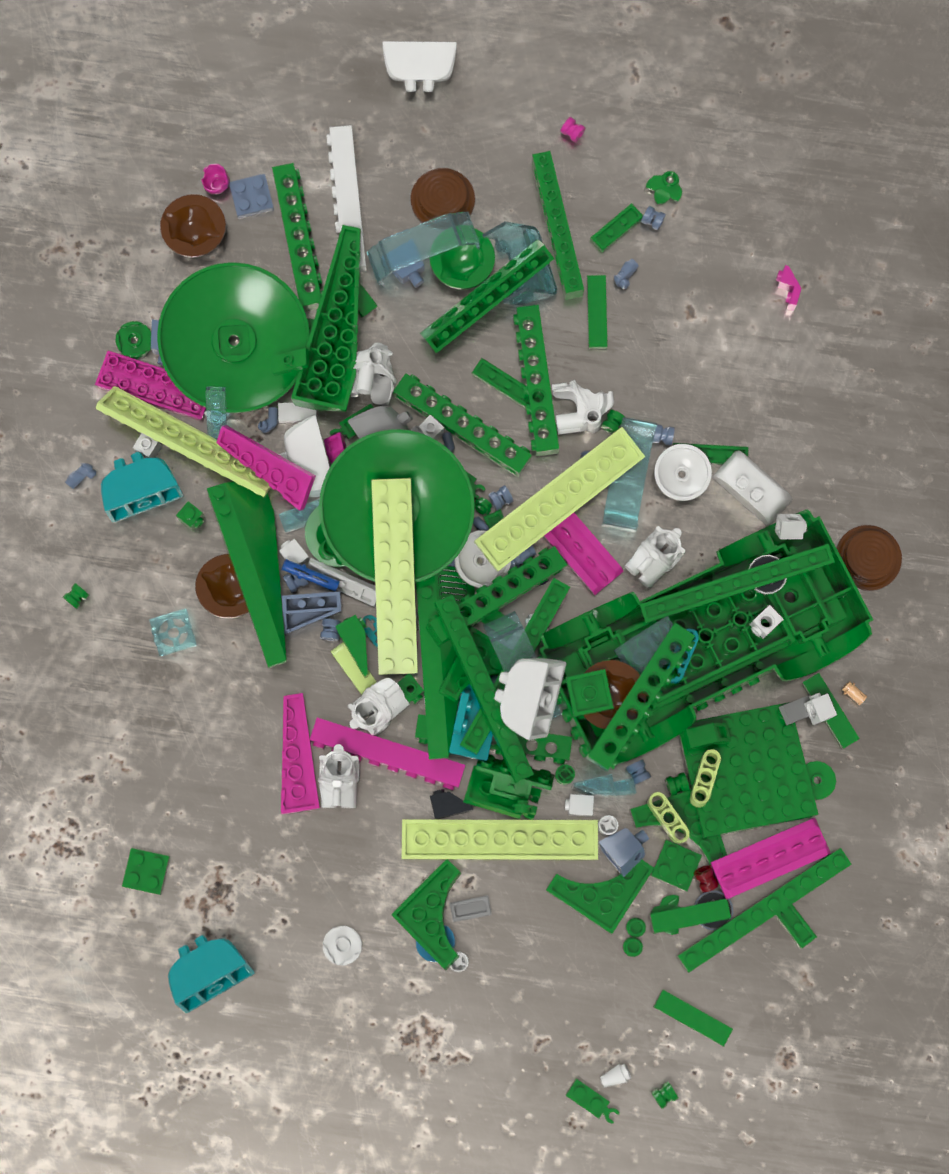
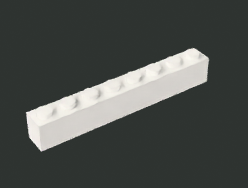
(345, 182)

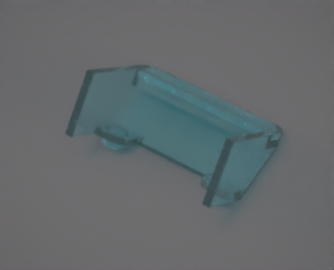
(512, 240)

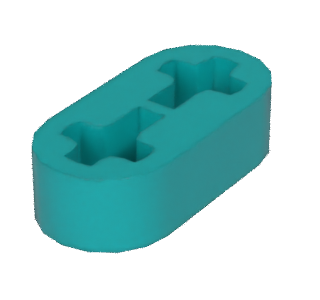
(371, 634)

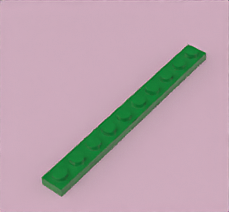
(737, 583)
(536, 626)
(482, 687)
(764, 910)

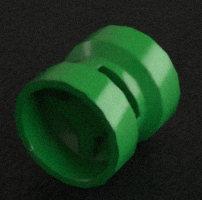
(612, 422)
(323, 551)
(76, 596)
(564, 774)
(678, 783)
(664, 1095)

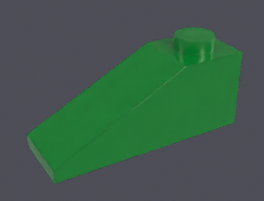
(354, 638)

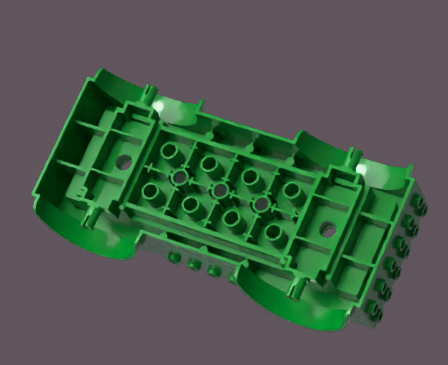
(815, 632)

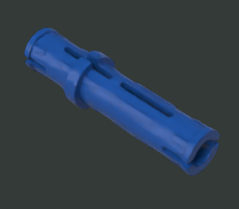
(289, 566)

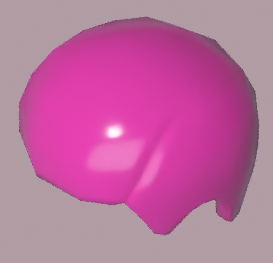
(215, 179)

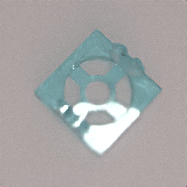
(158, 621)

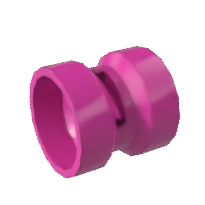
(572, 129)

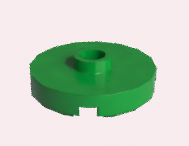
(130, 331)
(826, 776)

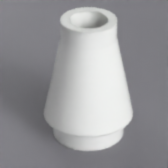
(615, 1076)

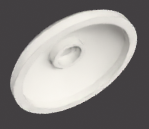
(682, 459)
(473, 572)

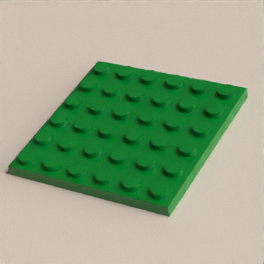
(759, 774)

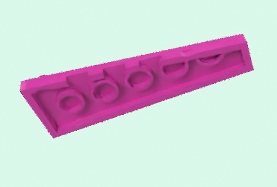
(279, 472)
(298, 774)

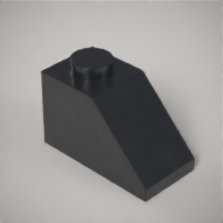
(447, 804)

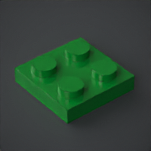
(589, 693)
(676, 865)
(146, 871)

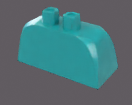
(137, 487)
(206, 972)

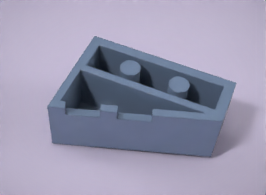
(308, 608)

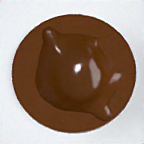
(441, 193)
(193, 225)
(870, 556)
(219, 589)
(621, 680)

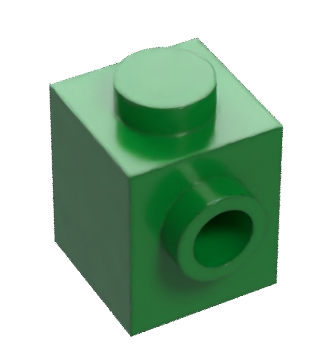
(191, 516)
(412, 690)

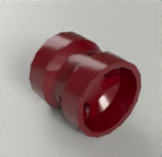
(706, 880)

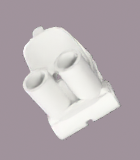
(369, 366)
(588, 407)
(652, 562)
(381, 702)
(336, 786)

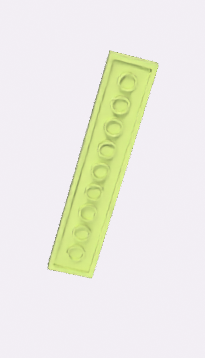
(179, 437)
(559, 499)
(394, 576)
(500, 839)

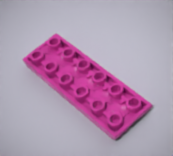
(146, 383)
(584, 553)
(770, 858)

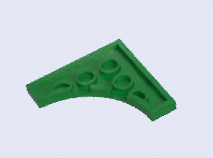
(456, 678)
(712, 847)
(603, 901)
(424, 914)

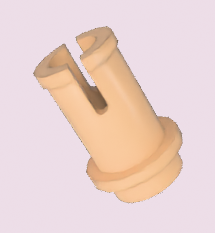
(851, 690)

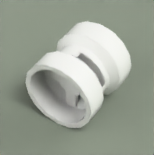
(610, 824)
(461, 963)

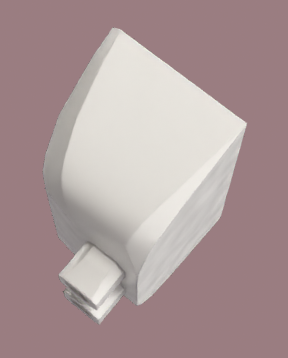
(419, 62)
(306, 449)
(753, 487)
(530, 695)

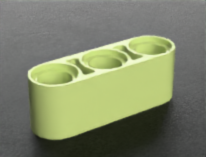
(351, 669)
(703, 787)
(677, 822)

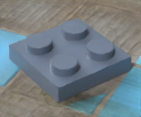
(251, 196)

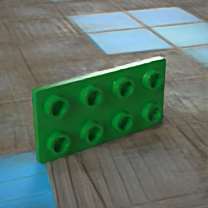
(504, 784)

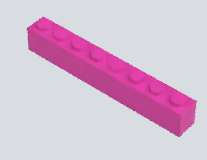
(388, 753)

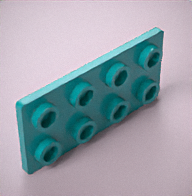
(466, 713)

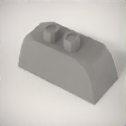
(381, 419)

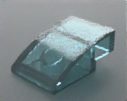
(641, 648)
(605, 787)

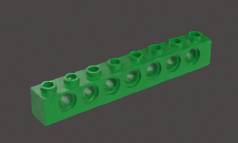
(288, 174)
(557, 225)
(487, 295)
(531, 316)
(466, 434)
(549, 557)
(676, 635)
(562, 744)

